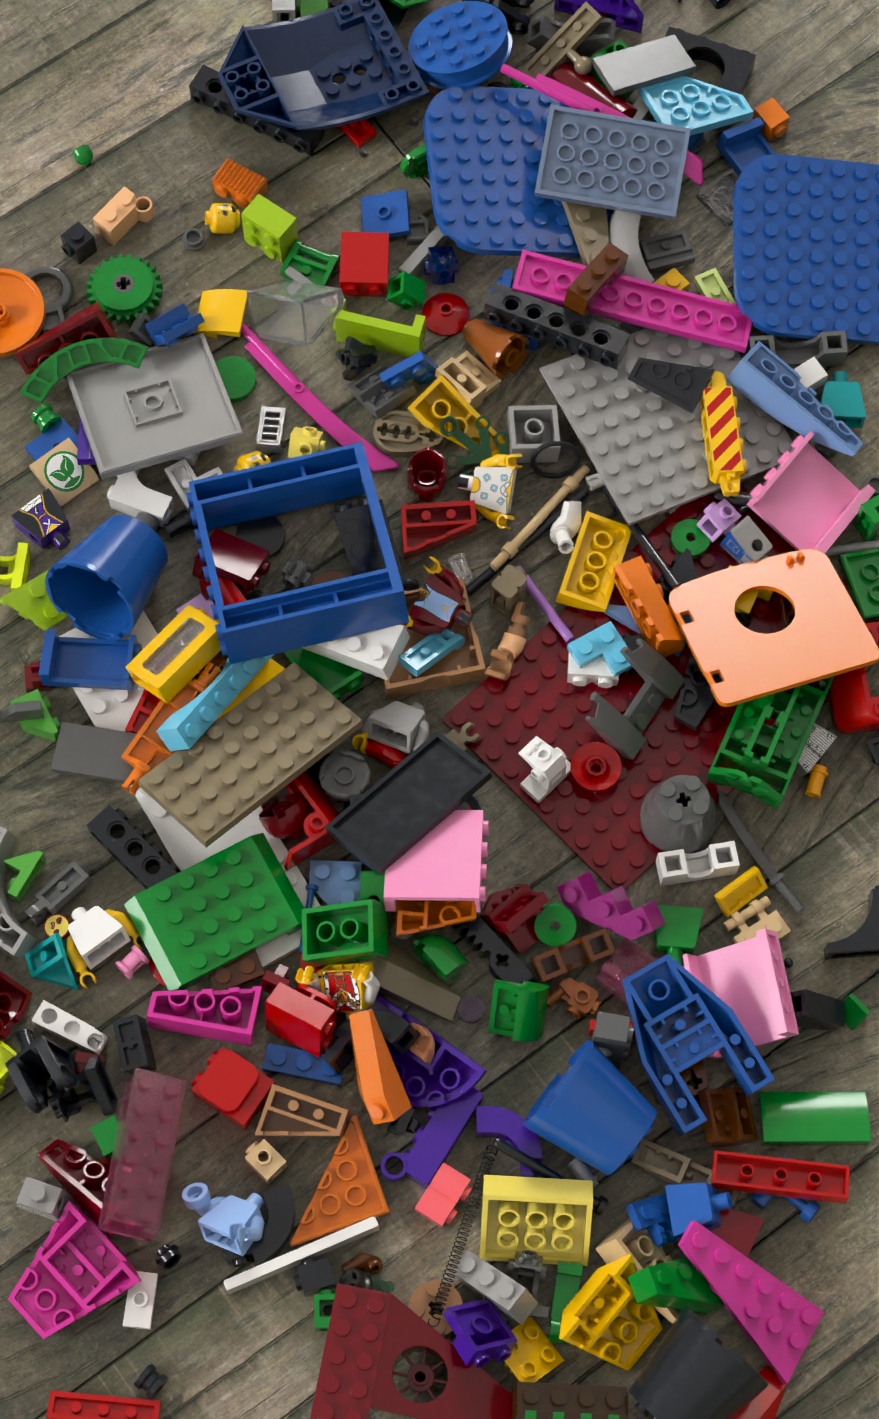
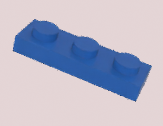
(299, 1064)

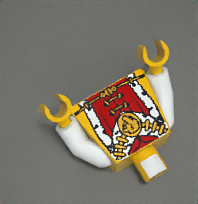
(347, 984)

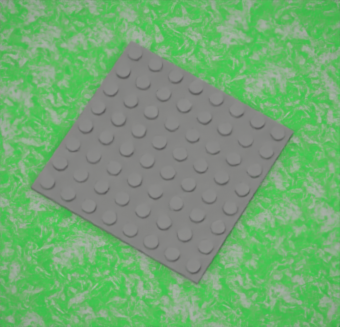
(646, 445)

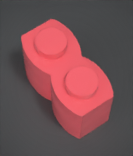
(443, 1195)

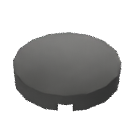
(344, 775)

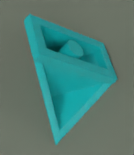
(50, 962)

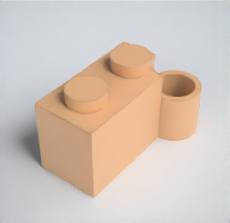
(121, 215)

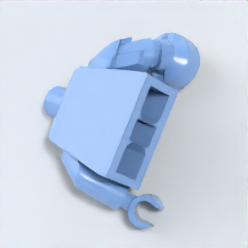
(226, 1220)

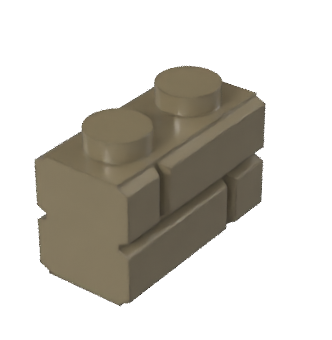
(508, 589)

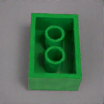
(344, 932)

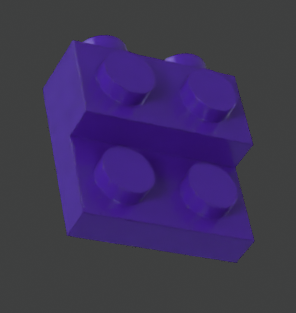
(480, 1332)

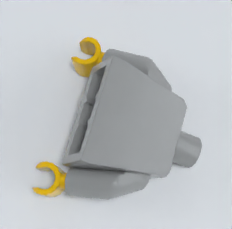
(395, 726)

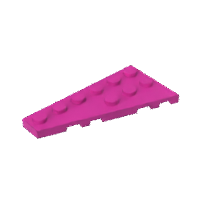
(760, 1304)

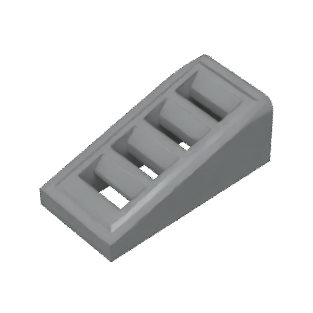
(266, 445)

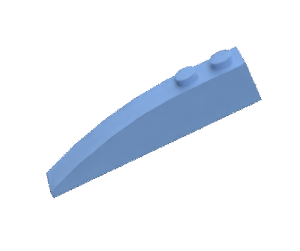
(778, 392)

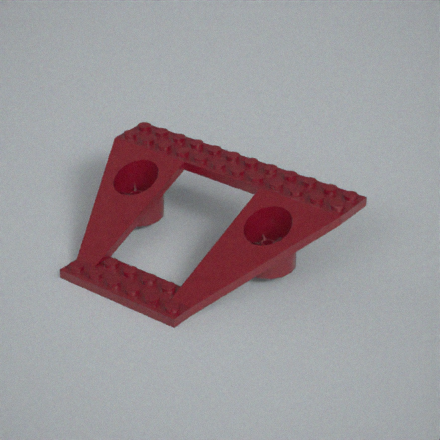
(361, 1351)

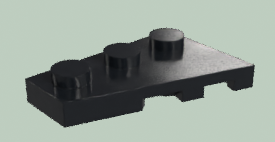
(672, 381)
(695, 696)

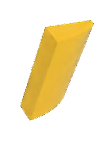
(591, 564)

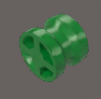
(45, 417)

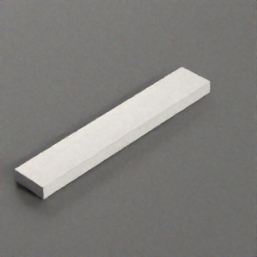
(295, 1257)

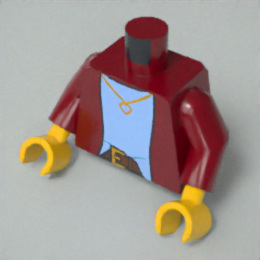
(438, 603)

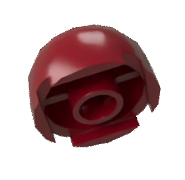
(287, 817)

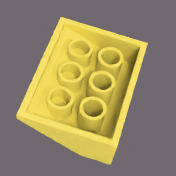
(536, 1216)

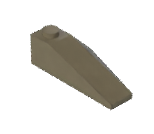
(413, 984)

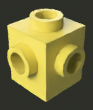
(305, 441)

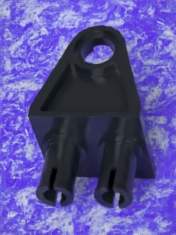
(512, 15)
(36, 1065)

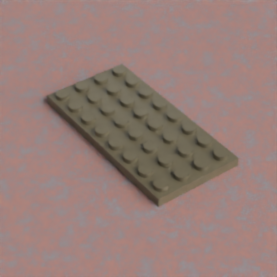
(250, 754)

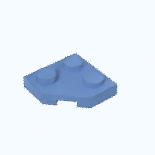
(336, 880)

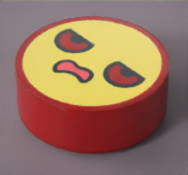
(57, 924)

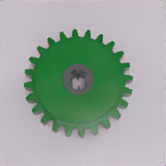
(137, 278)

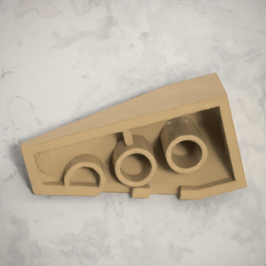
(644, 1252)

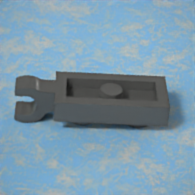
(58, 892)

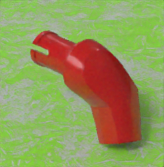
(384, 753)

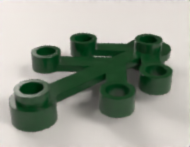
(481, 451)

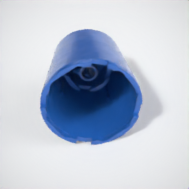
(108, 577)
(592, 1111)

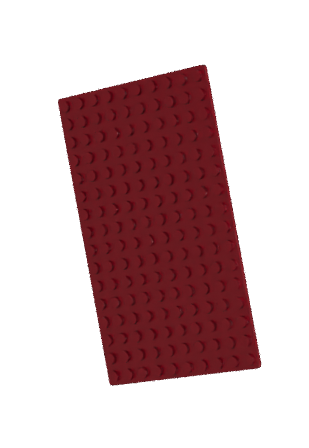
(539, 702)

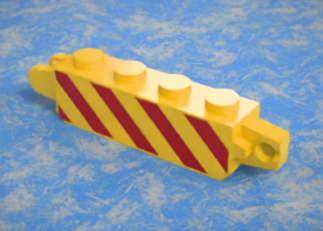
(722, 435)

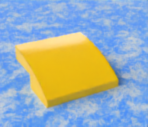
(222, 312)

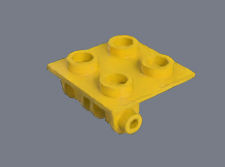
(532, 1354)

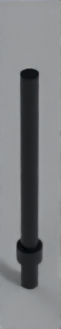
(646, 544)

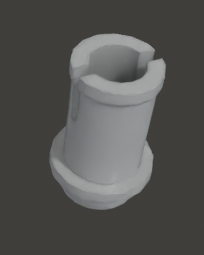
(582, 1171)

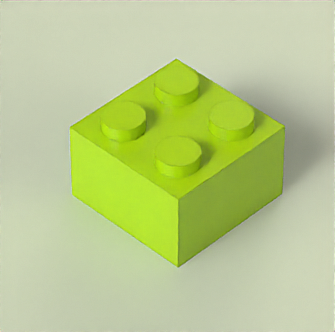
(269, 228)

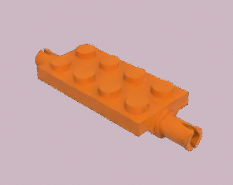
(147, 747)

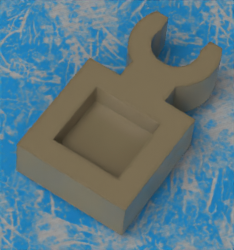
(463, 738)

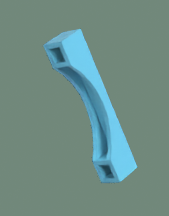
(192, 720)

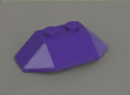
(624, 12)

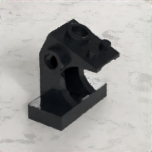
(100, 1092)

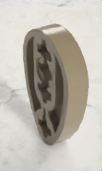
(401, 446)

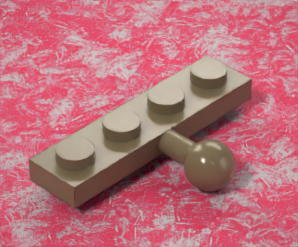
(564, 45)

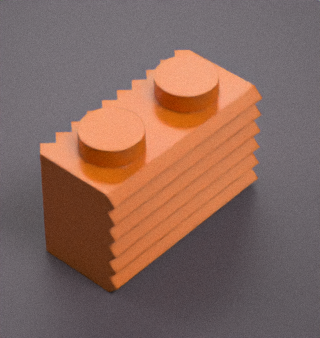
(238, 183)

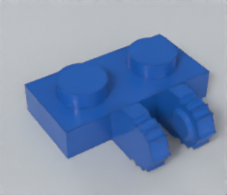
(654, 1216)

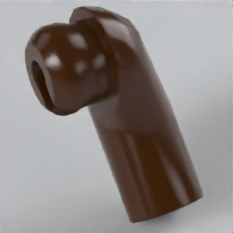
(364, 1262)

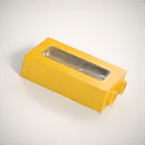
(176, 653)

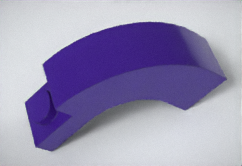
(507, 1125)

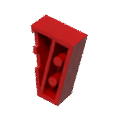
(435, 524)

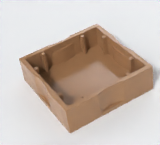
(454, 669)

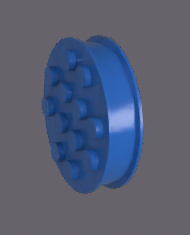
(460, 45)

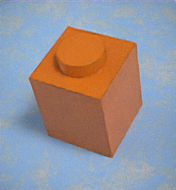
(773, 117)

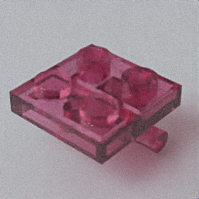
(623, 963)

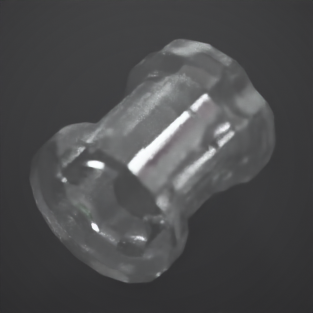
(458, 561)

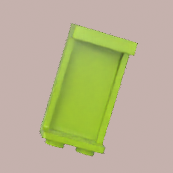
(383, 334)

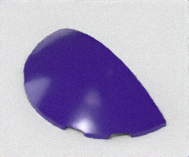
(437, 1083)

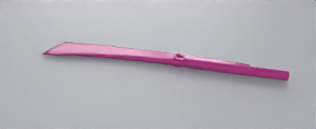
(578, 100)
(311, 404)

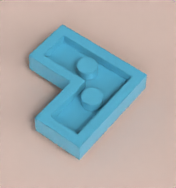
(603, 643)

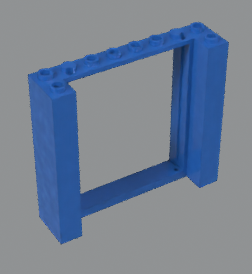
(311, 612)

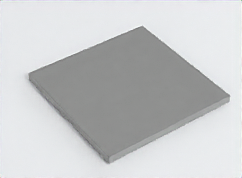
(155, 411)

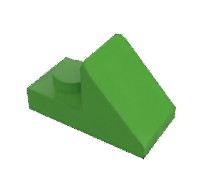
(27, 868)

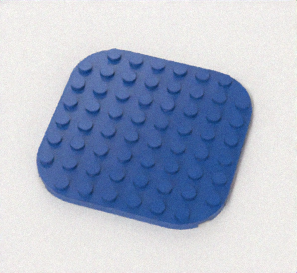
(485, 171)
(808, 247)

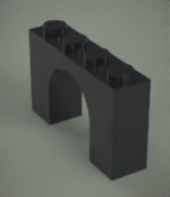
(732, 63)

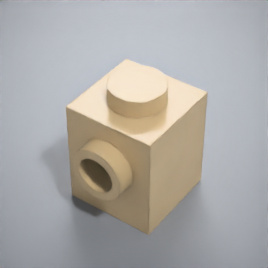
(265, 1160)

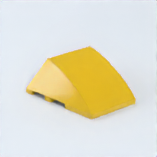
(607, 1317)

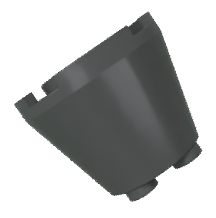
(679, 815)

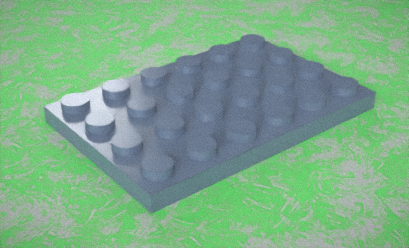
(612, 162)

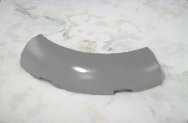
(624, 235)
(12, 935)

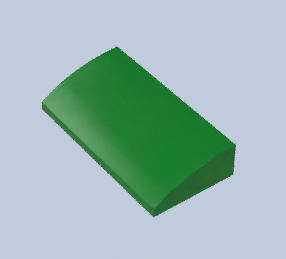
(814, 1118)

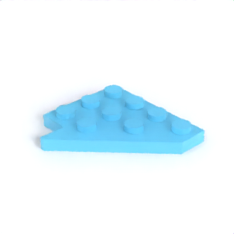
(694, 104)

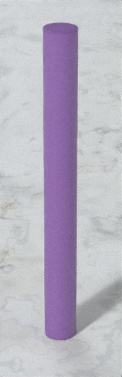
(548, 610)

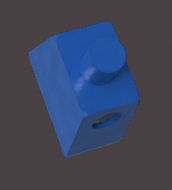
(695, 1203)

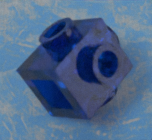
(441, 265)

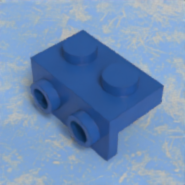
(173, 324)

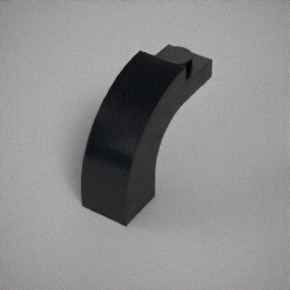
(395, 1030)
(277, 1232)

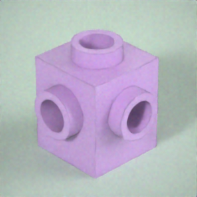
(718, 519)

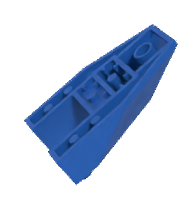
(679, 1025)

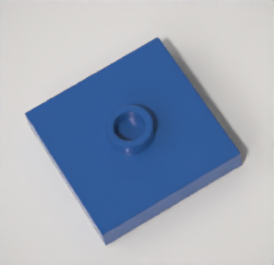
(386, 213)
(51, 439)

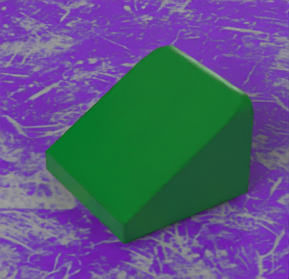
(854, 1011)

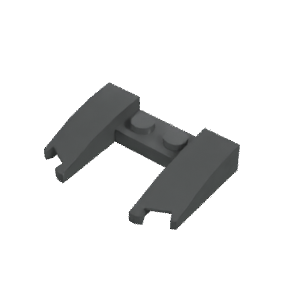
(626, 730)

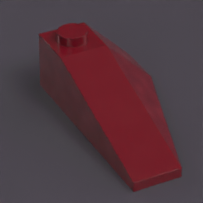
(79, 1174)

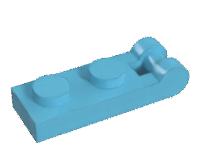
(430, 651)

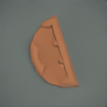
(424, 1045)

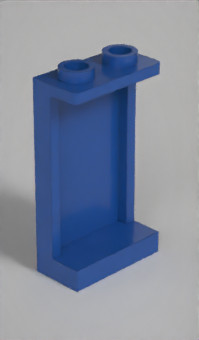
(744, 144)
(87, 662)

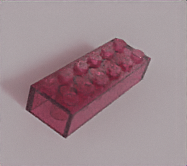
(142, 1155)

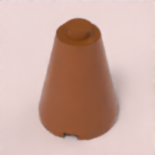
(497, 347)

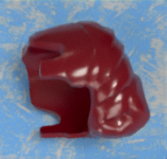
(427, 473)

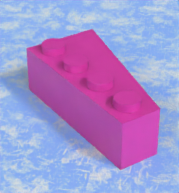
(207, 1013)

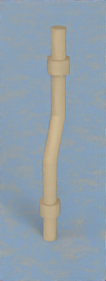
(511, 548)

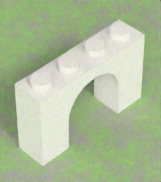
(132, 497)

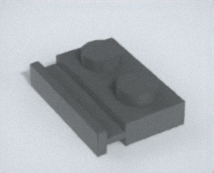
(667, 251)

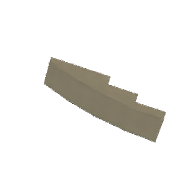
(673, 1167)

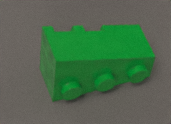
(675, 1286)

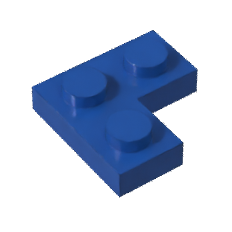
(416, 366)

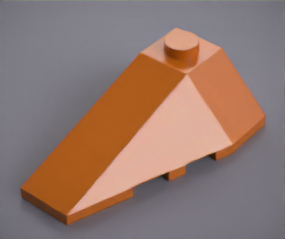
(376, 1072)

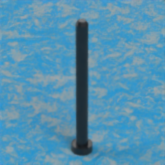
(599, 1204)

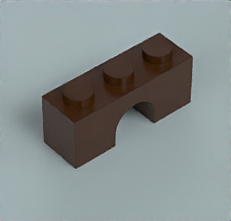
(600, 272)
(572, 955)

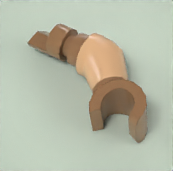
(510, 645)

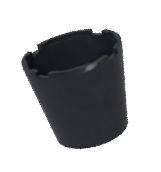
(694, 1375)

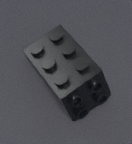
(360, 538)

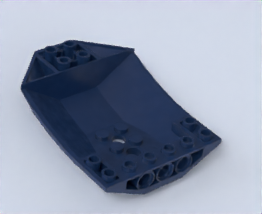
(289, 67)

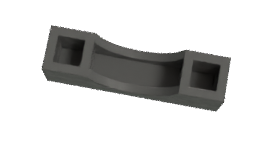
(827, 348)

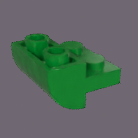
(518, 1010)

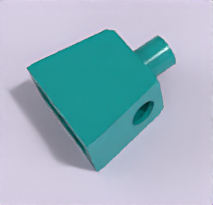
(844, 400)

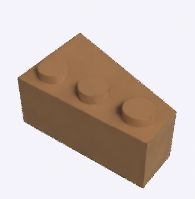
(299, 1115)

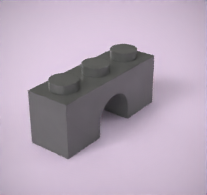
(613, 1036)

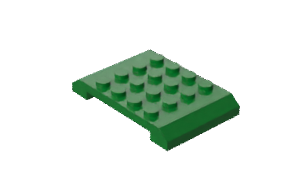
(216, 912)

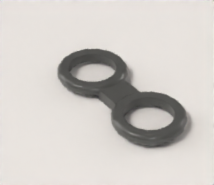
(54, 312)

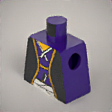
(43, 521)

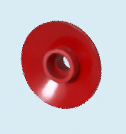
(449, 322)
(597, 755)

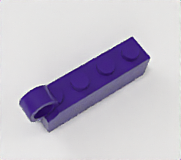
(435, 1140)

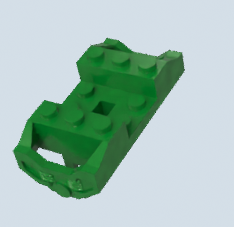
(765, 751)

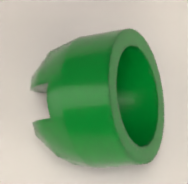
(83, 154)

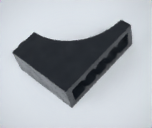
(862, 942)
(817, 1010)

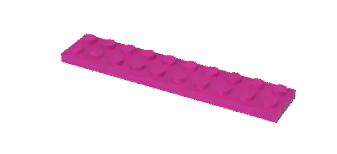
(639, 303)

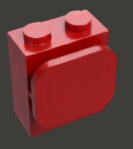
(364, 264)
(302, 1017)
(232, 1087)

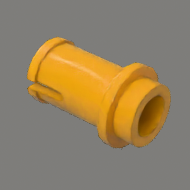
(816, 781)

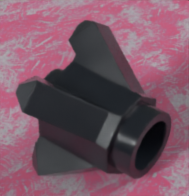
(356, 357)

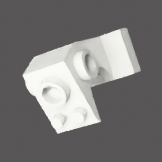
(548, 768)

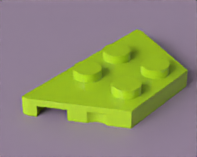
(34, 603)

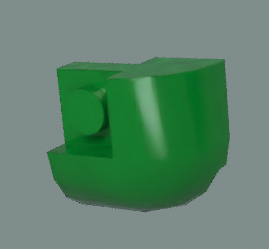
(441, 955)

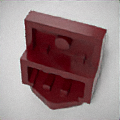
(513, 915)

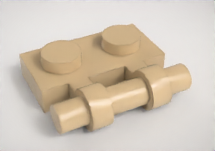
(756, 907)

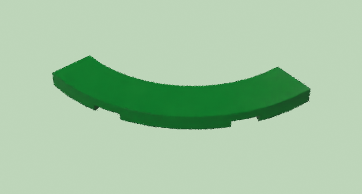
(80, 355)

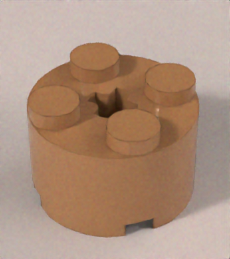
(425, 1296)

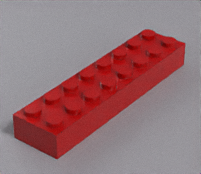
(780, 1177)

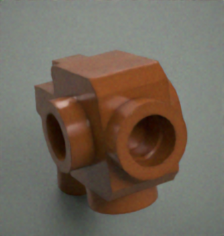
(579, 997)

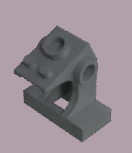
(529, 1264)

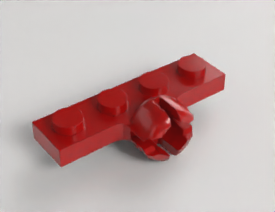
(91, 1406)

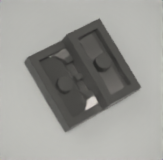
(376, 395)

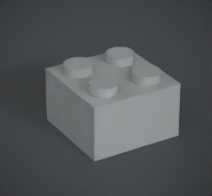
(529, 429)

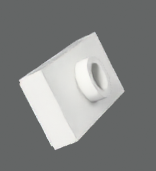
(141, 1302)

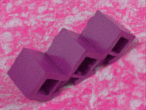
(610, 909)

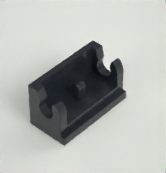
(134, 1044)

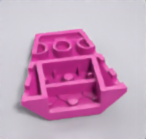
(71, 1274)

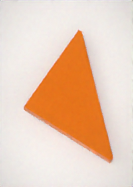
(346, 1191)

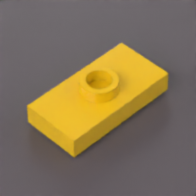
(741, 891)

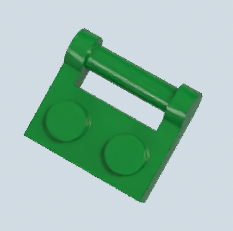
(313, 271)

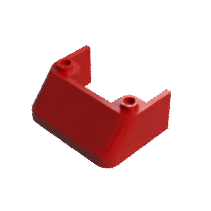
(851, 701)
(314, 824)

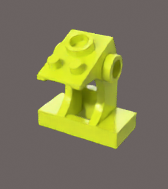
(17, 565)

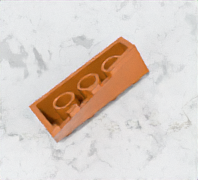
(648, 606)

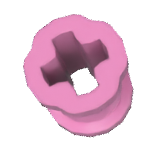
(132, 962)

